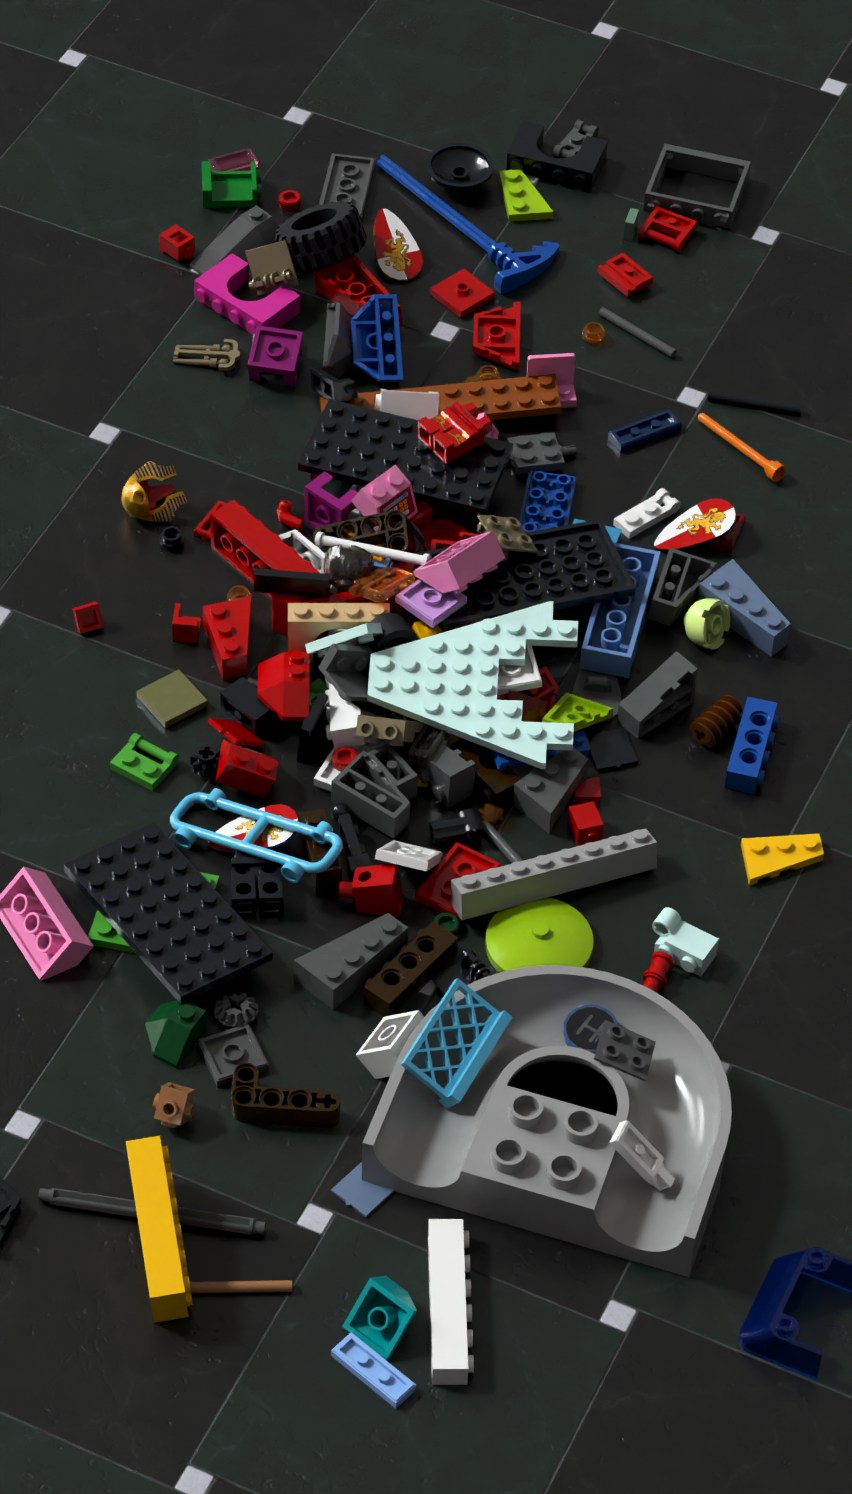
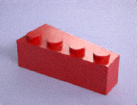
(349, 285)

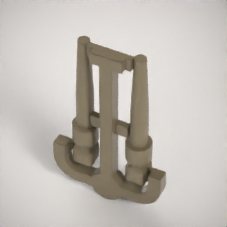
(215, 351)

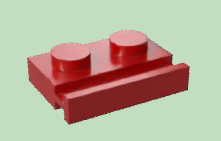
(625, 274)

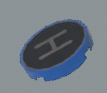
(584, 1026)

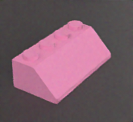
(42, 924)

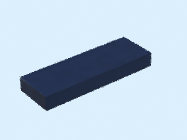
(644, 430)

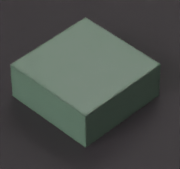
(631, 224)

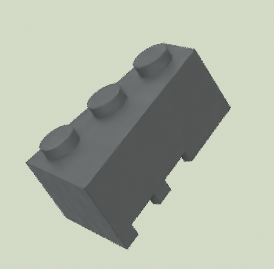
(678, 585)
(447, 775)
(547, 791)
(371, 796)

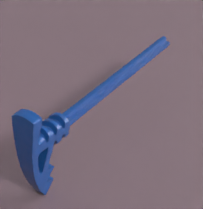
(517, 267)

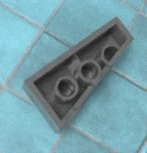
(349, 961)

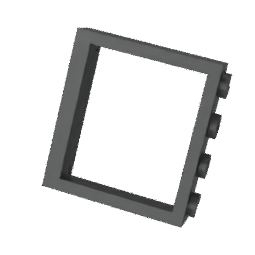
(703, 164)

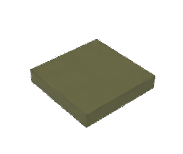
(172, 698)

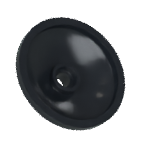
(459, 166)

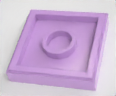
(429, 603)

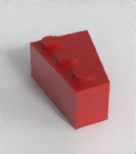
(228, 634)

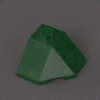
(175, 1031)

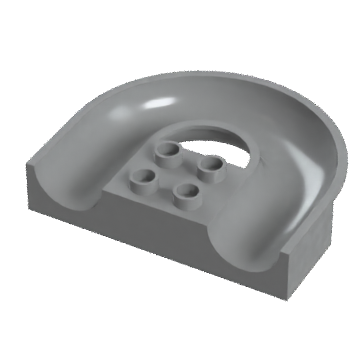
(551, 1160)

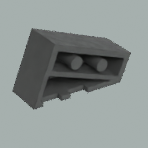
(659, 696)

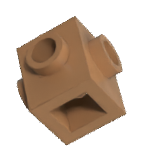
(174, 1105)

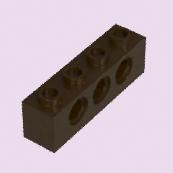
(410, 969)

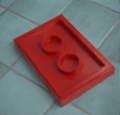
(458, 862)

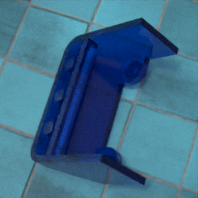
(774, 1334)

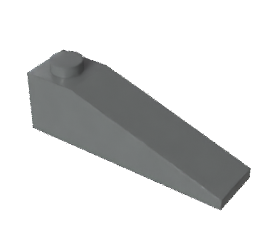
(248, 231)

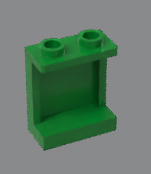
(230, 188)

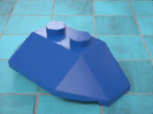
(377, 339)

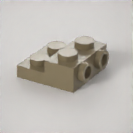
(393, 730)

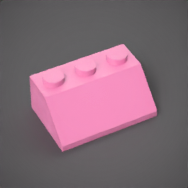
(462, 563)

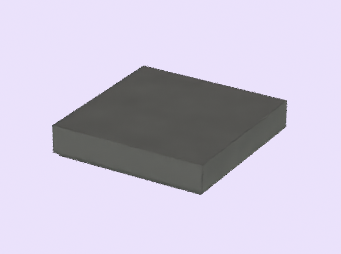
(229, 1049)

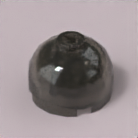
(347, 565)

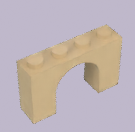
(309, 620)

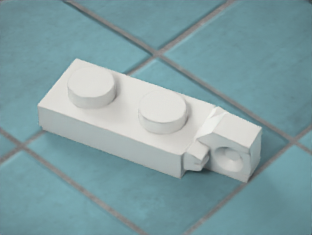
(641, 1155)

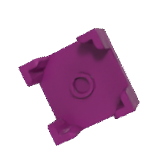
(276, 353)
(323, 507)

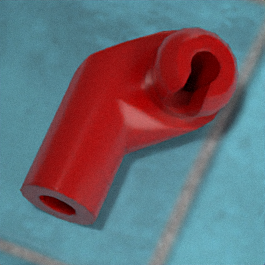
(286, 517)

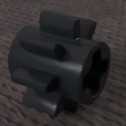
(205, 761)

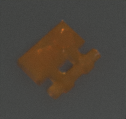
(382, 584)

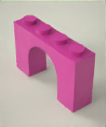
(230, 274)

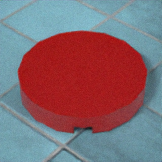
(441, 530)

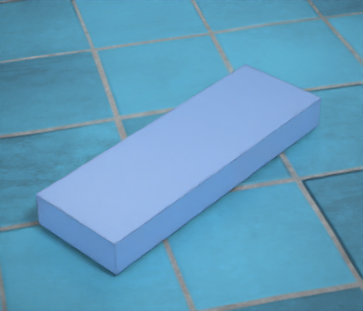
(373, 1370)

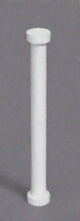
(321, 539)

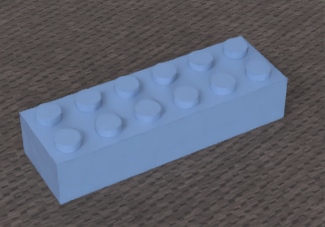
(619, 622)

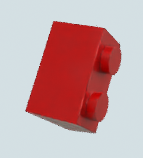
(246, 769)

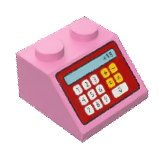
(387, 493)

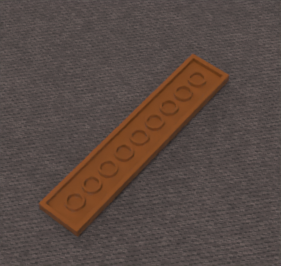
(496, 398)

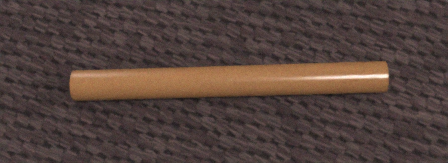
(241, 1286)

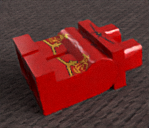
(454, 431)

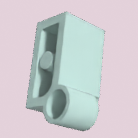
(683, 942)

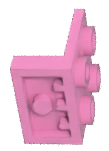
(563, 367)

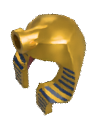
(141, 499)

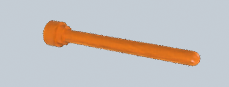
(773, 469)

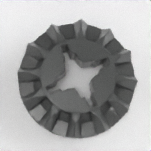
(235, 1017)

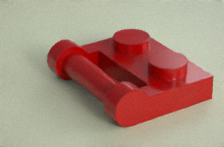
(670, 224)

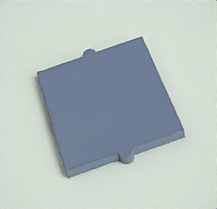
(361, 1194)

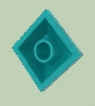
(381, 1315)

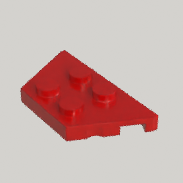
(498, 335)

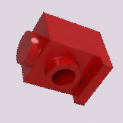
(180, 246)

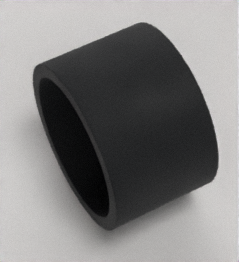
(393, 627)

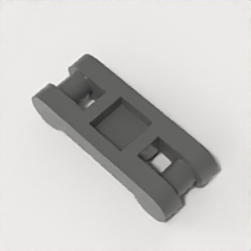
(573, 141)

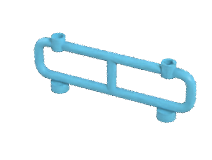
(293, 867)

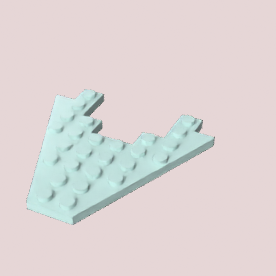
(454, 682)

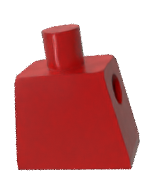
(375, 890)

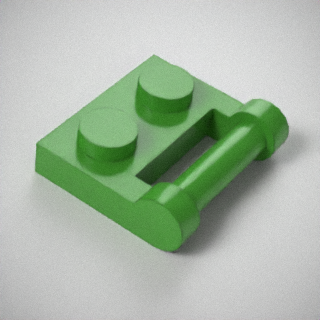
(140, 768)

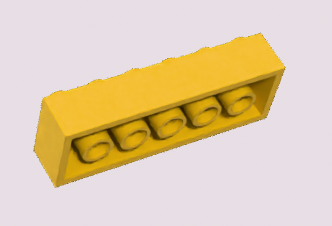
(159, 1229)

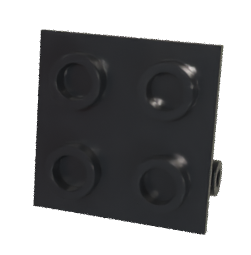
(467, 970)

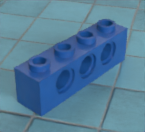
(751, 745)

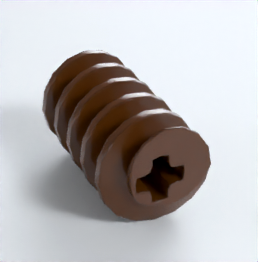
(717, 721)

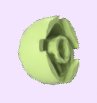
(707, 622)

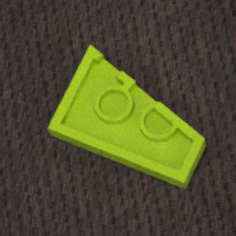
(522, 198)
(577, 711)

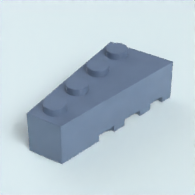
(749, 608)

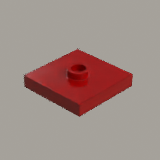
(462, 293)

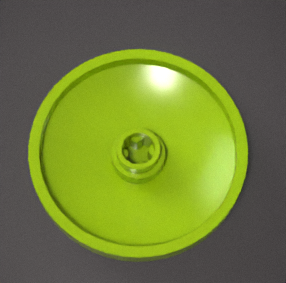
(539, 936)

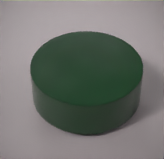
(449, 922)

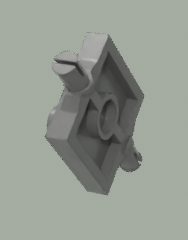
(538, 453)

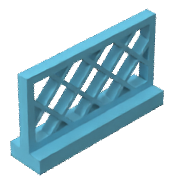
(472, 1059)

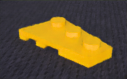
(779, 853)

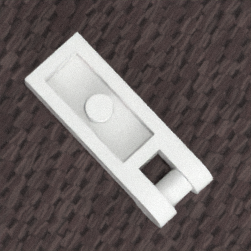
(647, 513)

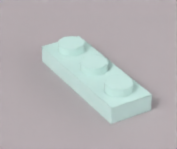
(362, 634)

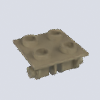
(271, 267)
(507, 532)

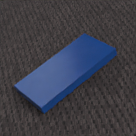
(547, 501)

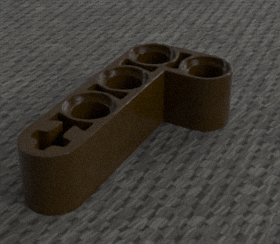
(363, 526)
(318, 1108)

